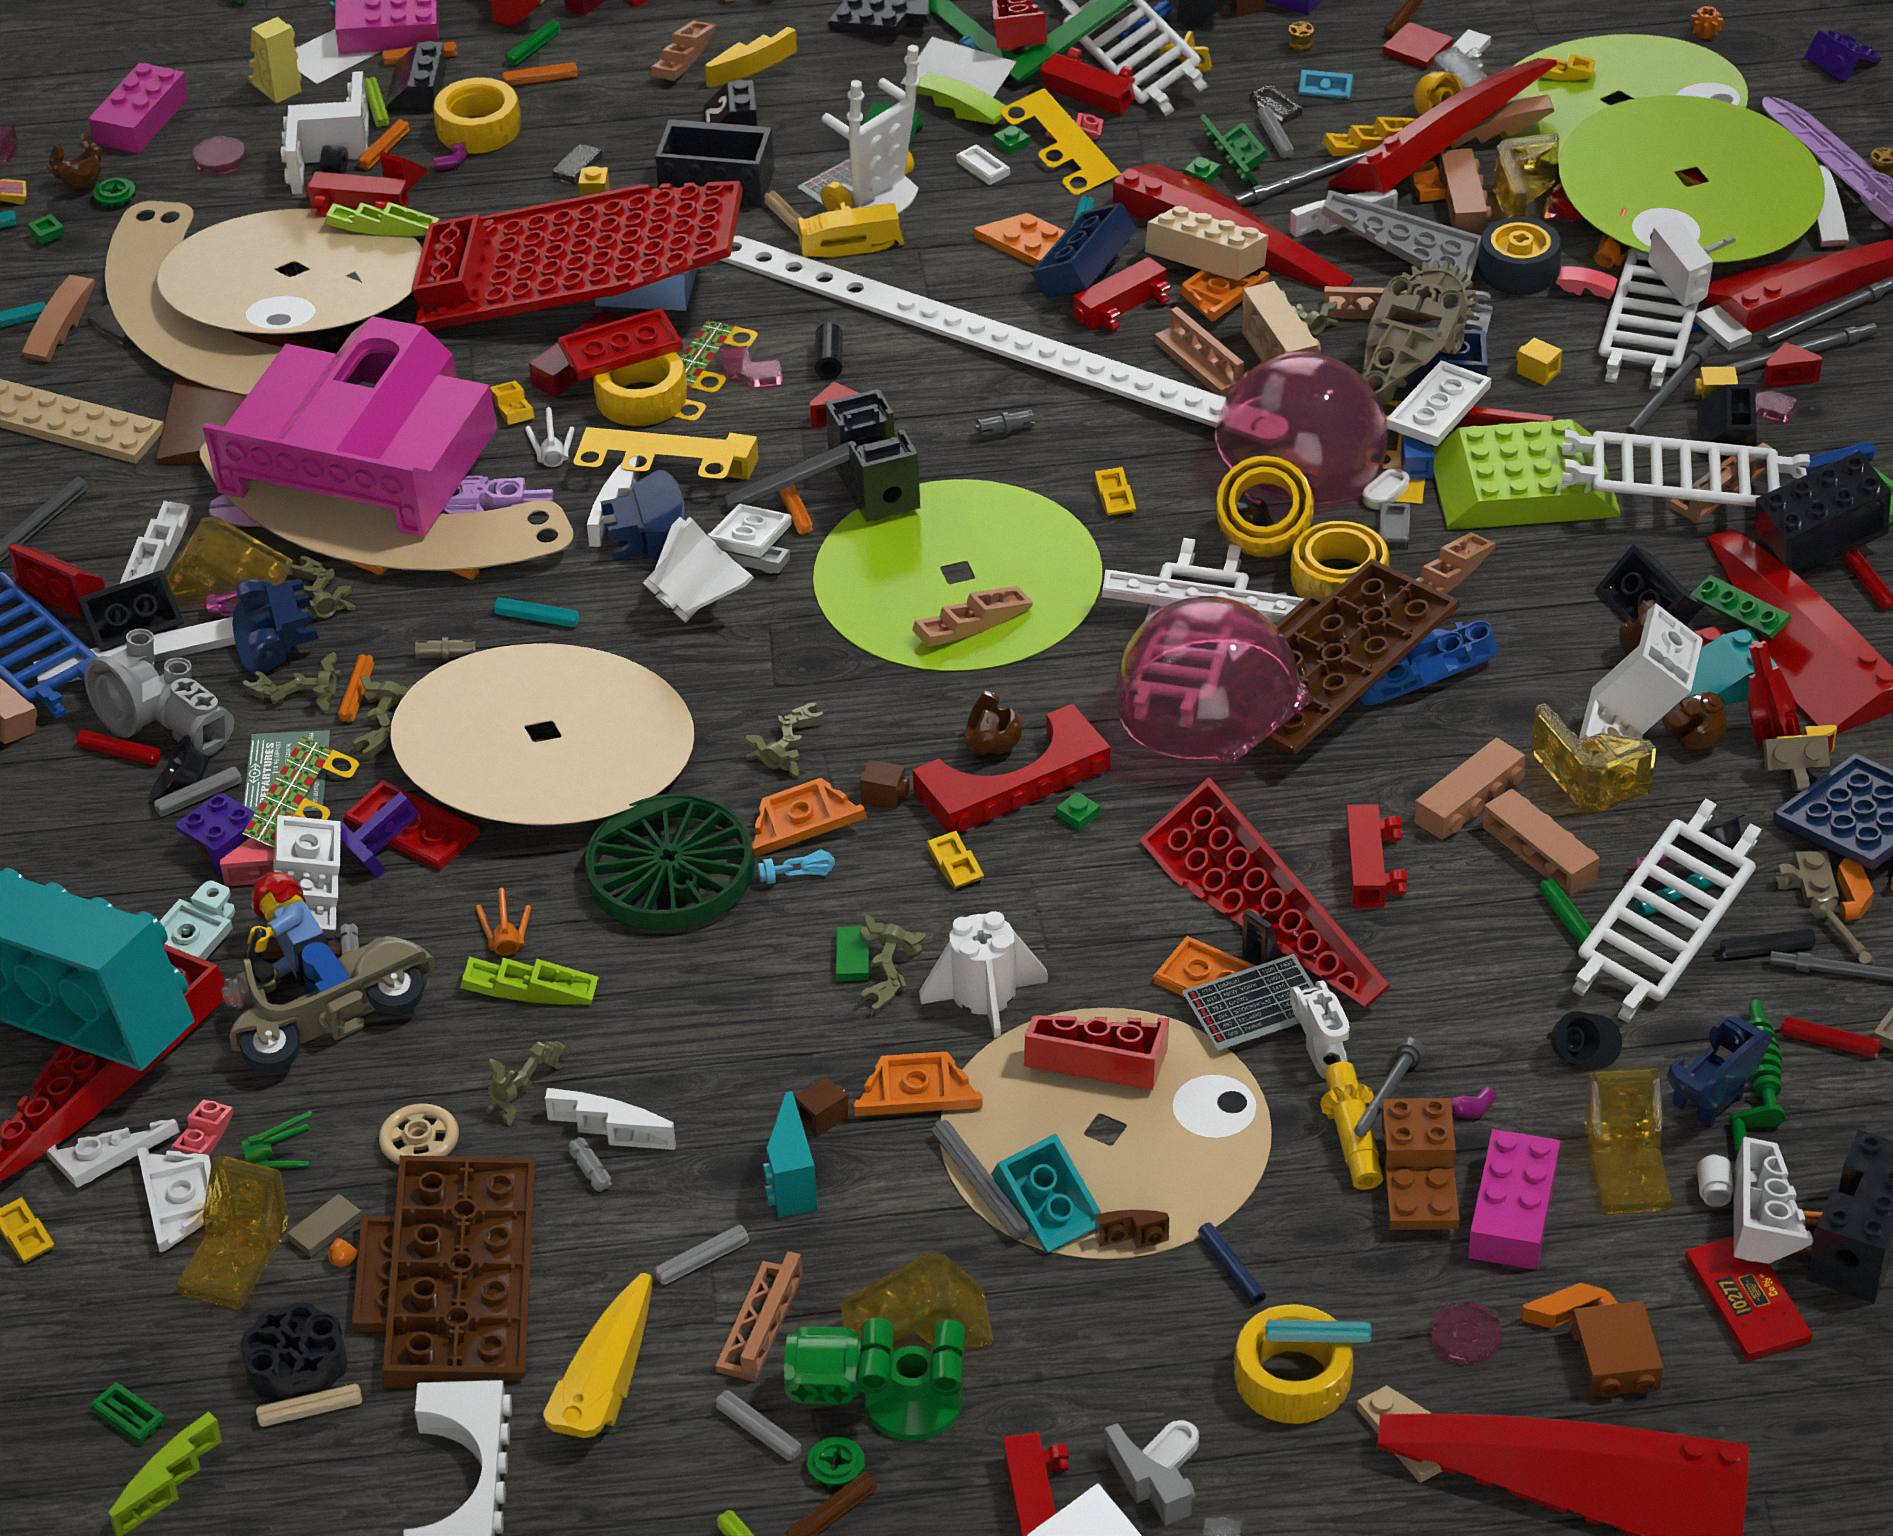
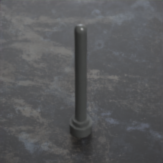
(1408, 1055)

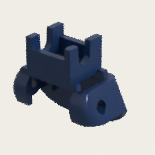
(649, 509)
(270, 623)
(1717, 1081)

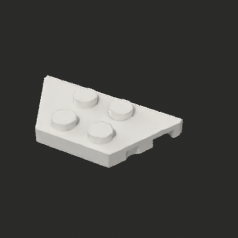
(175, 1193)

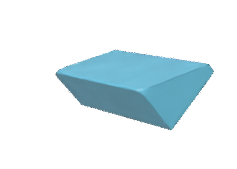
(1325, 84)

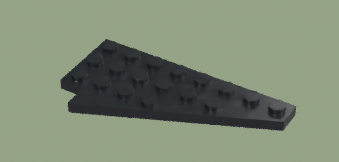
(879, 15)

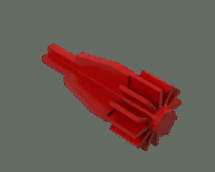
(1769, 698)

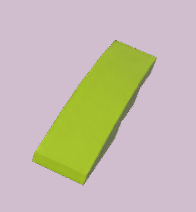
(964, 99)
(388, 222)
(536, 984)
(157, 1481)

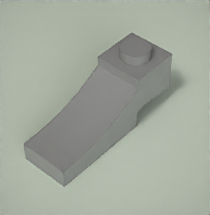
(1149, 1479)

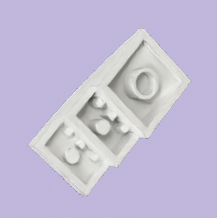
(311, 855)

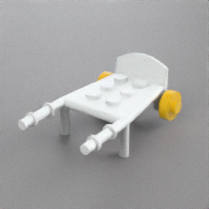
(878, 147)

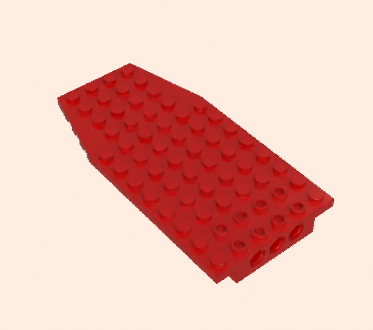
(570, 250)

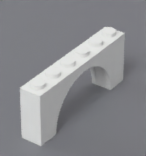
(476, 1419)

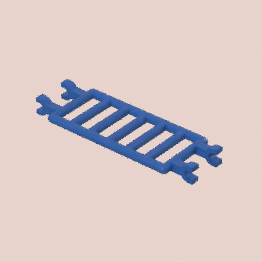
(43, 690)

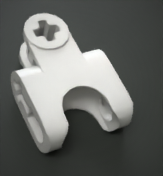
(1322, 1023)

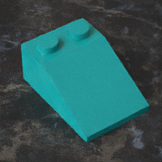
(1726, 666)
(790, 1164)
(1048, 1193)

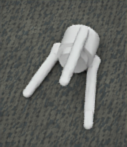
(552, 450)

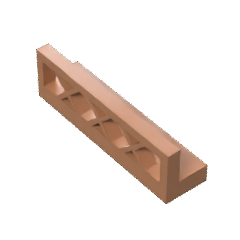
(1360, 303)
(1199, 357)
(1729, 483)
(765, 1323)

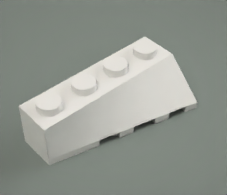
(1765, 1205)

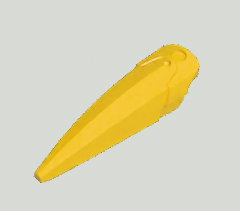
(602, 1366)

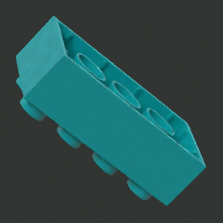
(87, 973)

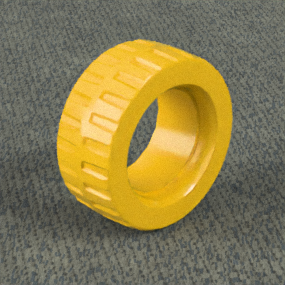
(477, 98)
(646, 405)
(1262, 540)
(1328, 542)
(1291, 1400)

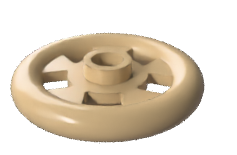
(418, 1132)

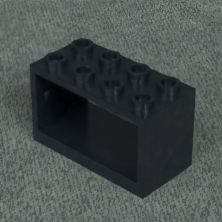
(717, 154)
(1823, 514)

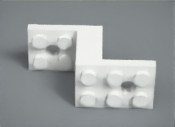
(328, 124)
(1645, 681)

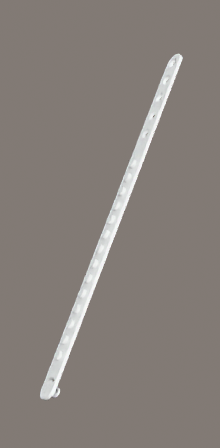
(981, 332)

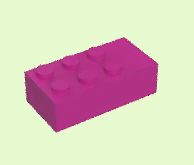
(384, 24)
(138, 108)
(1514, 1199)

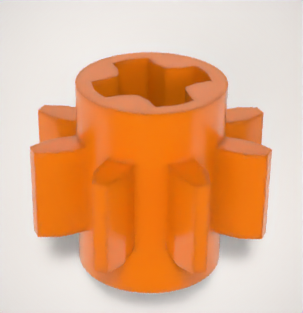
(1706, 22)

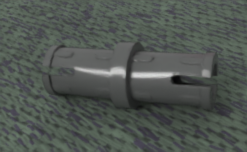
(1005, 423)

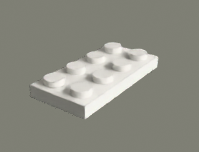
(1438, 403)

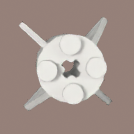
(693, 571)
(982, 967)

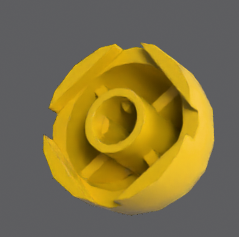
(1435, 89)

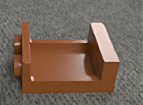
(1618, 1348)

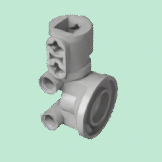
(132, 694)

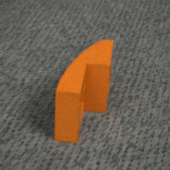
(1427, 182)

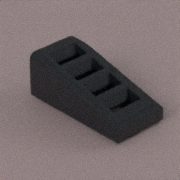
(1258, 940)

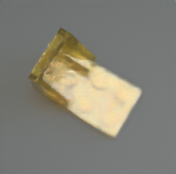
(1524, 171)
(226, 552)
(1613, 776)
(1625, 1140)
(243, 1225)
(921, 1296)

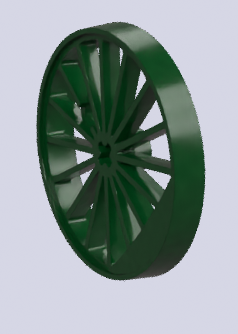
(671, 864)

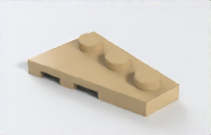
(1391, 1402)

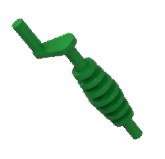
(1765, 1083)

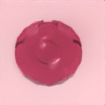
(219, 154)
(1466, 1332)

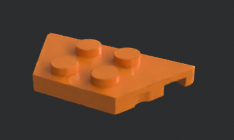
(1020, 236)
(1217, 294)
(802, 814)
(916, 1085)

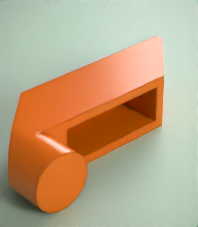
(1855, 888)
(1558, 1307)

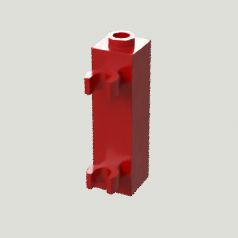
(1088, 84)
(354, 189)
(1120, 294)
(1365, 856)
(1028, 1478)

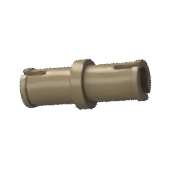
(444, 648)

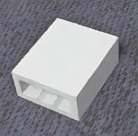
(1680, 261)

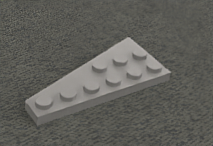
(1405, 234)

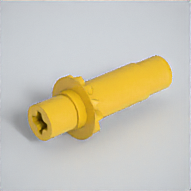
(1346, 1104)

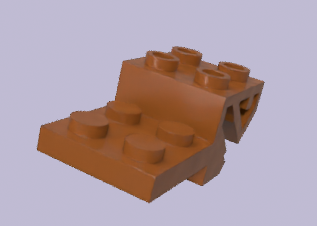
(1419, 1164)

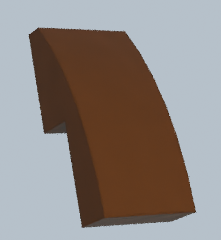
(1142, 1226)

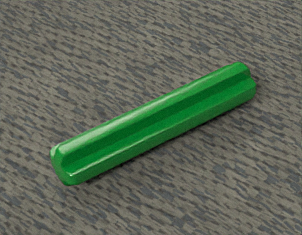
(533, 43)
(1565, 910)

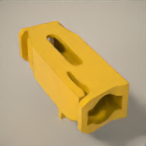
(849, 231)

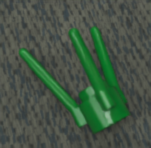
(258, 1147)

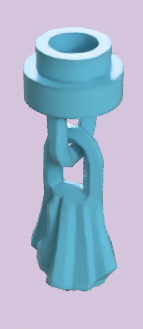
(816, 863)

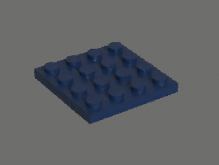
(1846, 811)

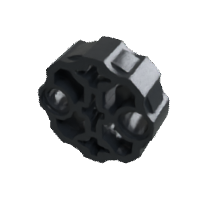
(293, 1352)

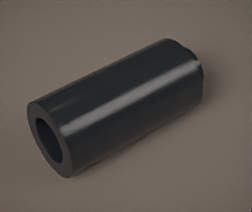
(828, 350)

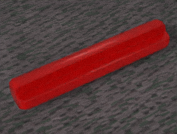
(1869, 579)
(118, 747)
(1830, 1037)

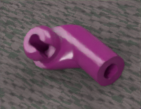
(453, 160)
(1473, 1107)

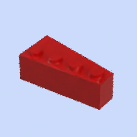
(1018, 24)
(1098, 1049)

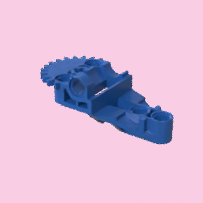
(1435, 658)

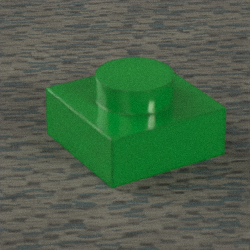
(1011, 139)
(1203, 170)
(46, 229)
(1078, 810)

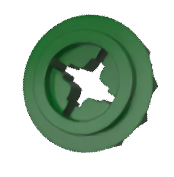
(105, 192)
(824, 1455)

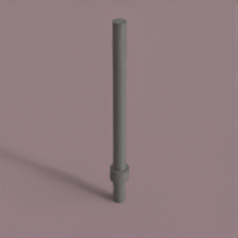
(1261, 192)
(1871, 293)
(1847, 336)
(1695, 357)
(1804, 962)

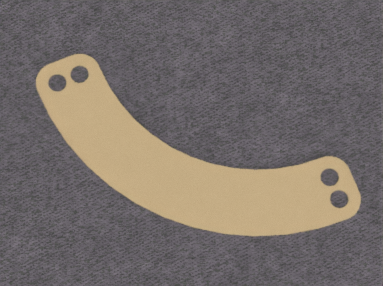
(168, 337)
(371, 535)

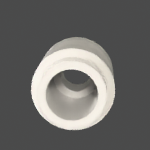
(1715, 1180)

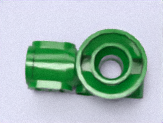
(905, 1391)

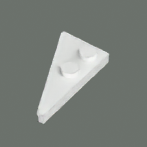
(108, 1150)

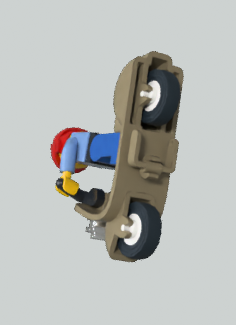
(379, 976)

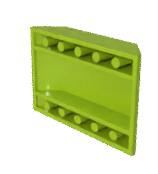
(1514, 477)

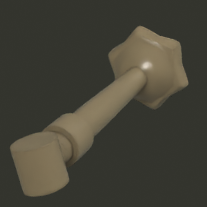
(1822, 907)

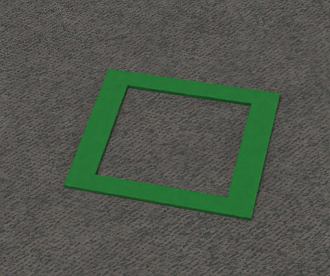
(1035, 56)

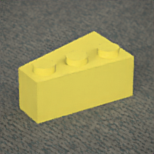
(274, 60)

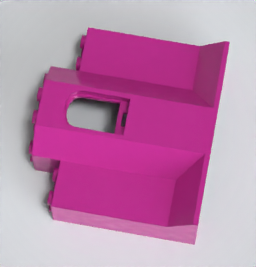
(376, 446)

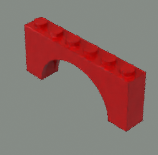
(968, 800)

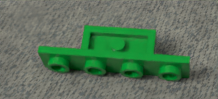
(1241, 148)
(1741, 606)

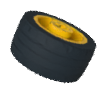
(1519, 255)

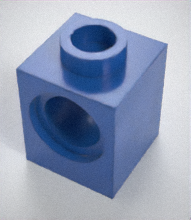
(1417, 458)

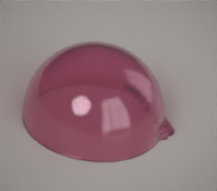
(1308, 414)
(1207, 680)

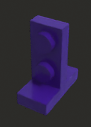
(378, 831)

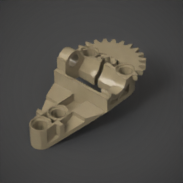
(1409, 346)

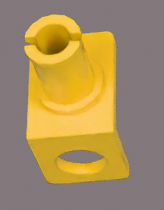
(1189, 39)

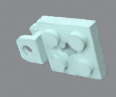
(206, 917)

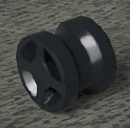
(334, 159)

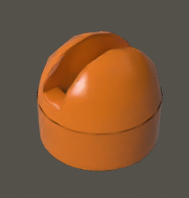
(341, 1253)

